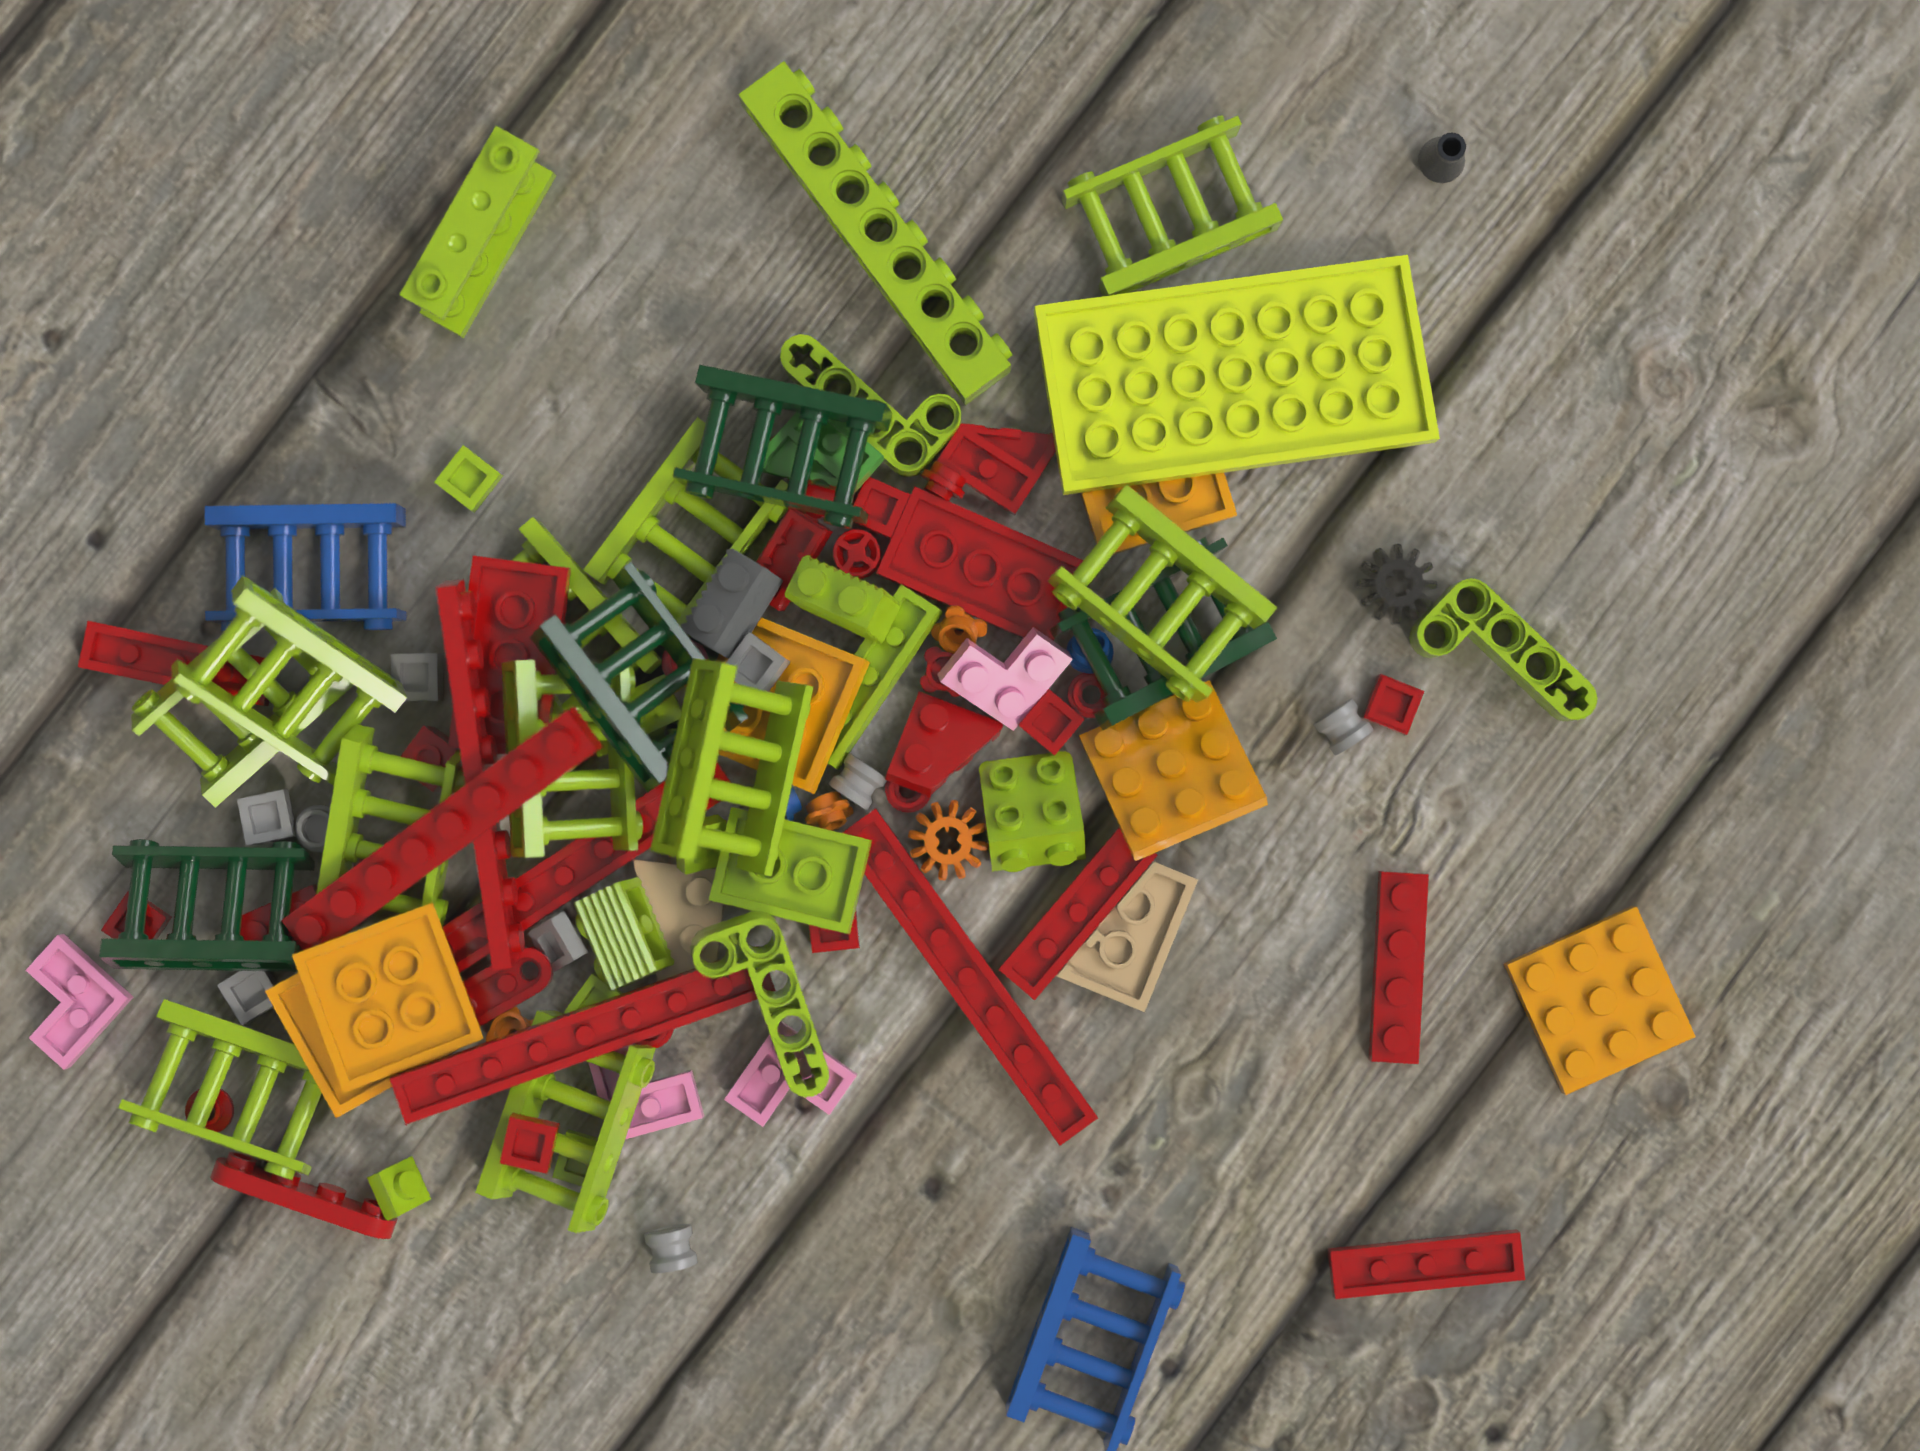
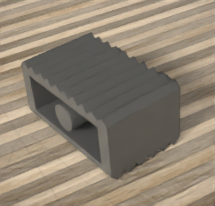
(731, 603)

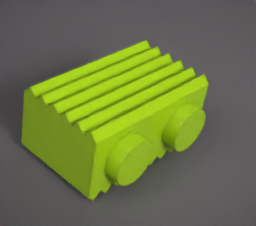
(842, 599)
(623, 934)

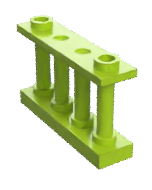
(478, 232)
(1208, 237)
(642, 525)
(543, 547)
(1205, 578)
(293, 637)
(694, 761)
(227, 773)
(353, 802)
(527, 826)
(228, 1043)
(528, 1098)

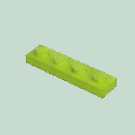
(886, 666)

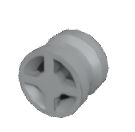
(1343, 727)
(857, 781)
(671, 1248)

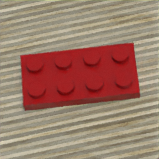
(975, 565)
(510, 606)

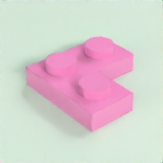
(1007, 688)
(86, 997)
(764, 1085)
(660, 1104)

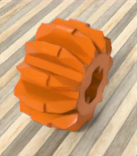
(932, 841)

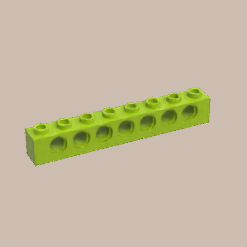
(766, 105)

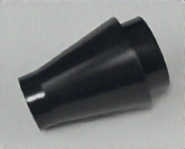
(1439, 166)

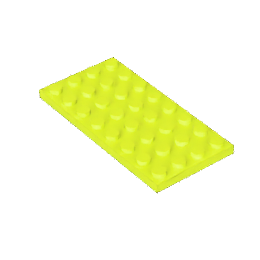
(1235, 374)

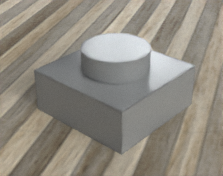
(757, 663)
(420, 675)
(266, 817)
(559, 941)
(247, 994)

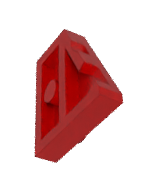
(999, 461)
(938, 743)

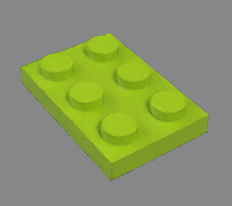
(811, 881)

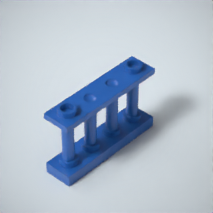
(329, 524)
(1064, 1304)

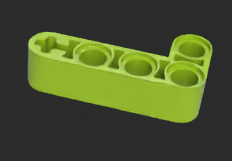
(914, 429)
(1511, 658)
(774, 1004)

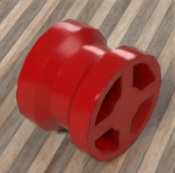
(851, 549)

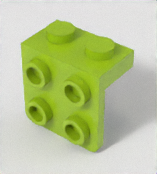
(1032, 811)

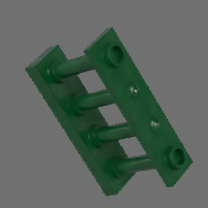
(769, 399)
(592, 681)
(1119, 700)
(228, 949)

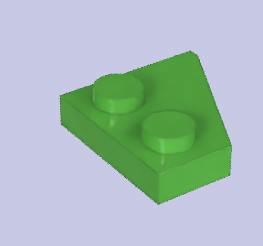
(827, 458)

